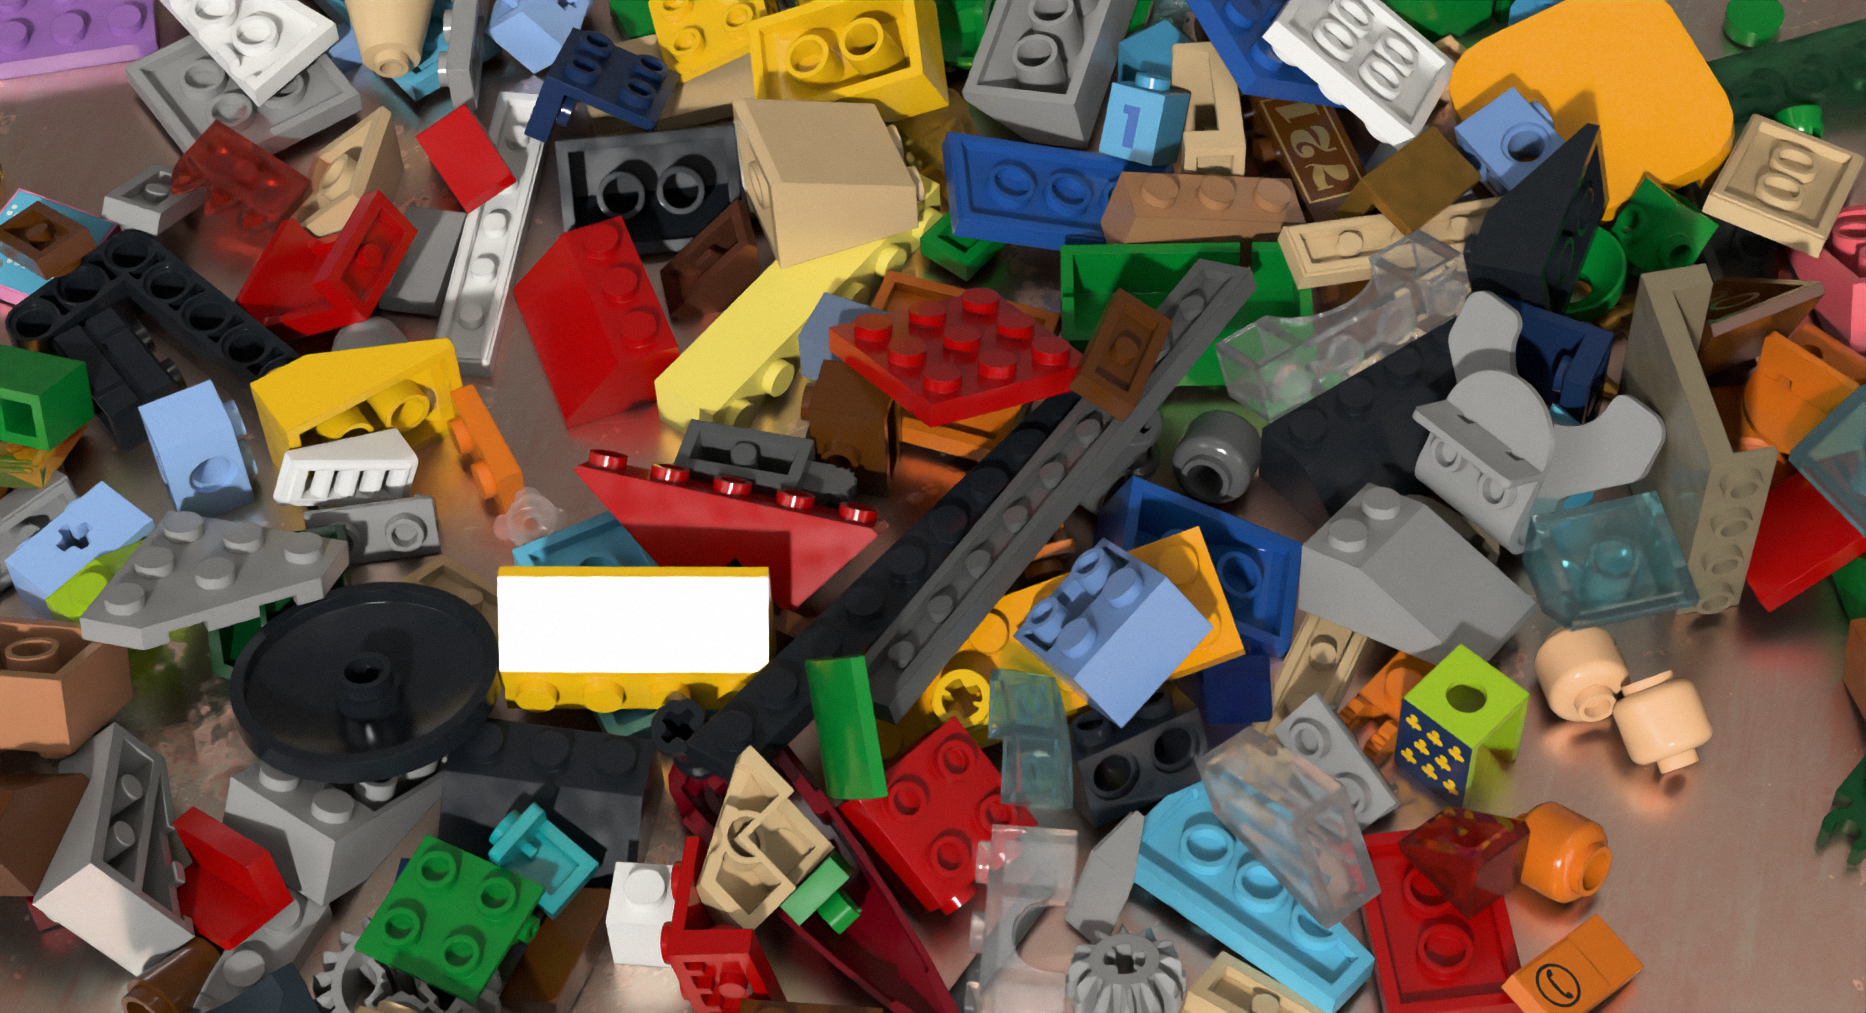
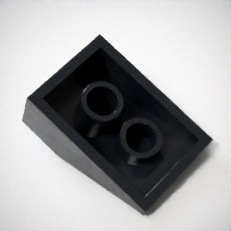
(1543, 227)

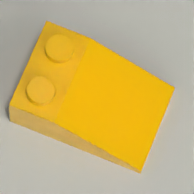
(852, 54)
(358, 394)

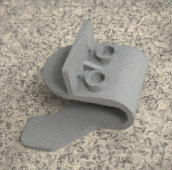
(1499, 449)

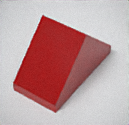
(466, 158)

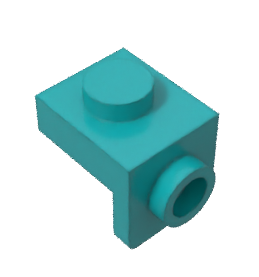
(542, 854)

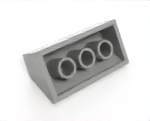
(1048, 66)

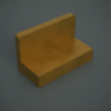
(1413, 183)

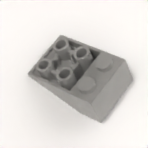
(328, 833)

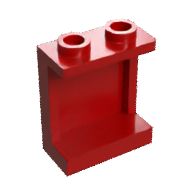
(329, 281)

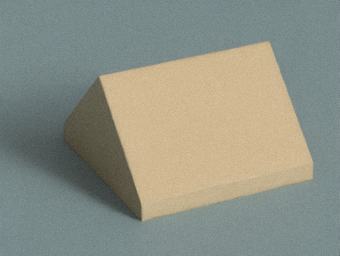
(350, 166)

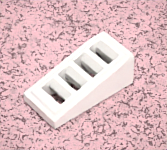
(367, 467)

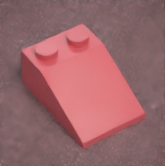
(1843, 276)

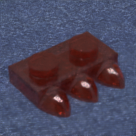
(241, 178)

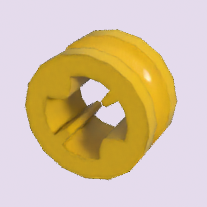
(973, 683)

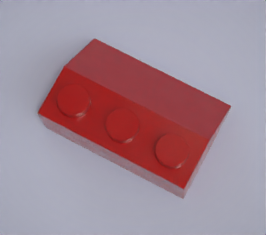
(596, 323)

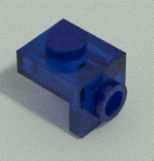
(1238, 688)

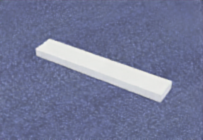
(494, 243)

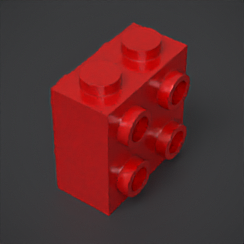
(934, 816)

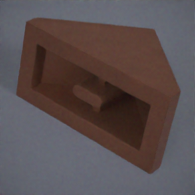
(713, 266)

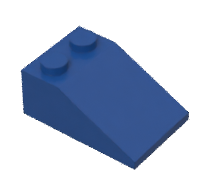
(1252, 563)

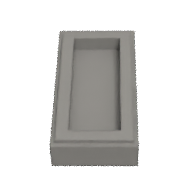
(428, 263)

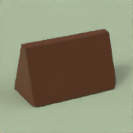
(560, 956)

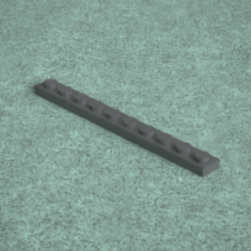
(1041, 500)

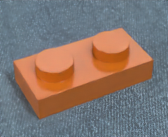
(476, 432)

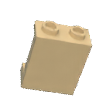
(1213, 122)

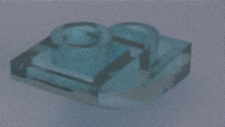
(1036, 740)

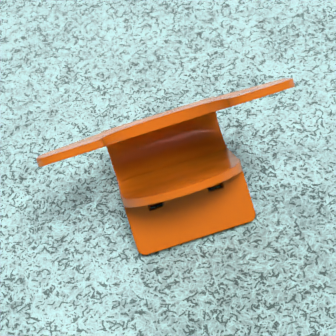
(1790, 390)

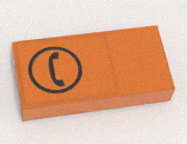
(1574, 972)

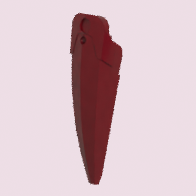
(880, 945)

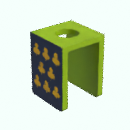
(1443, 732)

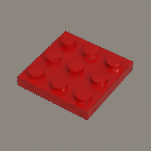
(957, 356)

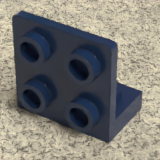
(604, 77)
(1563, 359)

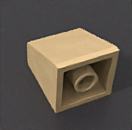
(823, 175)

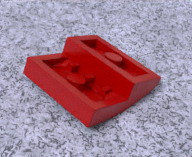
(1799, 542)

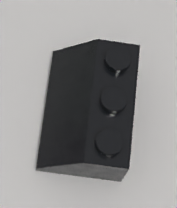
(658, 181)
(589, 783)

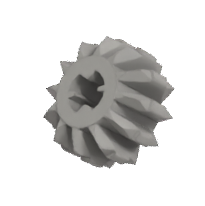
(1126, 974)

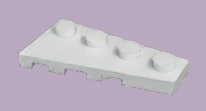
(257, 40)

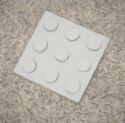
(1364, 61)

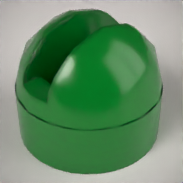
(1803, 118)

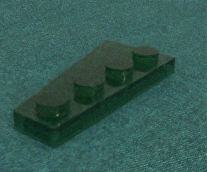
(1806, 70)

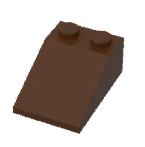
(1742, 316)

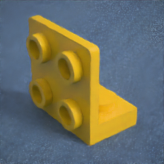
(704, 33)

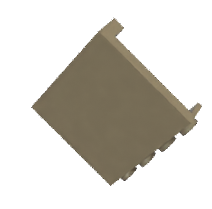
(1704, 487)

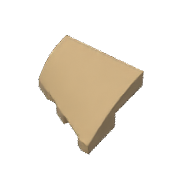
(757, 847)

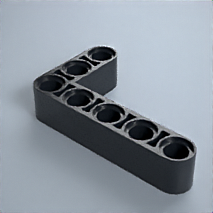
(168, 297)

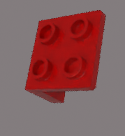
(711, 960)

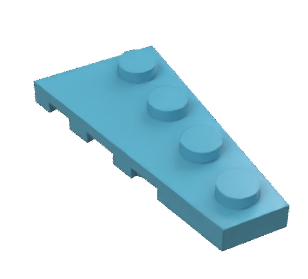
(1223, 888)

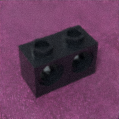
(1137, 760)

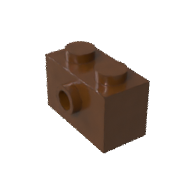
(854, 426)

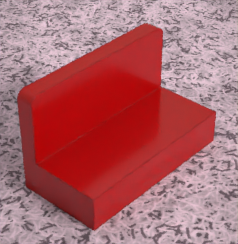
(229, 884)

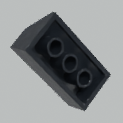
(1359, 431)

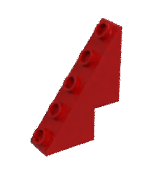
(724, 521)

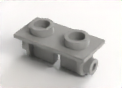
(384, 528)
(1325, 741)

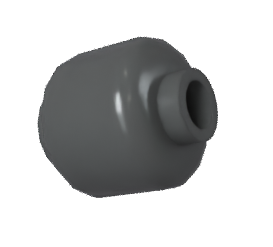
(1217, 457)

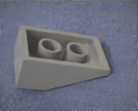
(1408, 580)

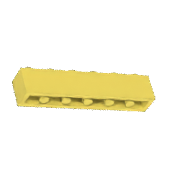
(755, 343)

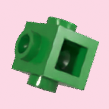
(1661, 229)

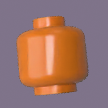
(1564, 853)

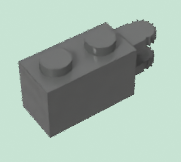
(766, 460)

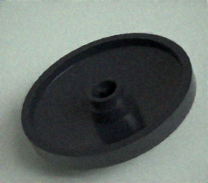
(366, 682)

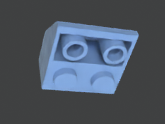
(1113, 630)

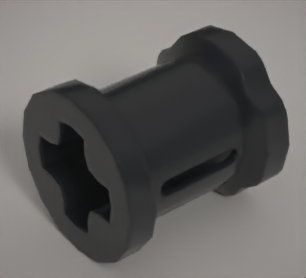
(671, 730)

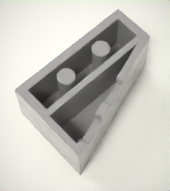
(114, 863)

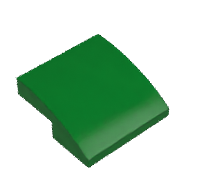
(846, 727)

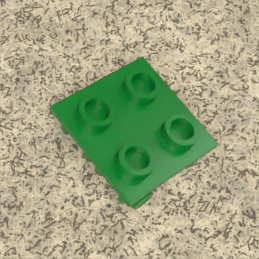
(451, 919)

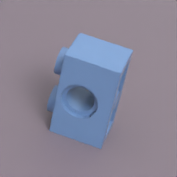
(1502, 135)

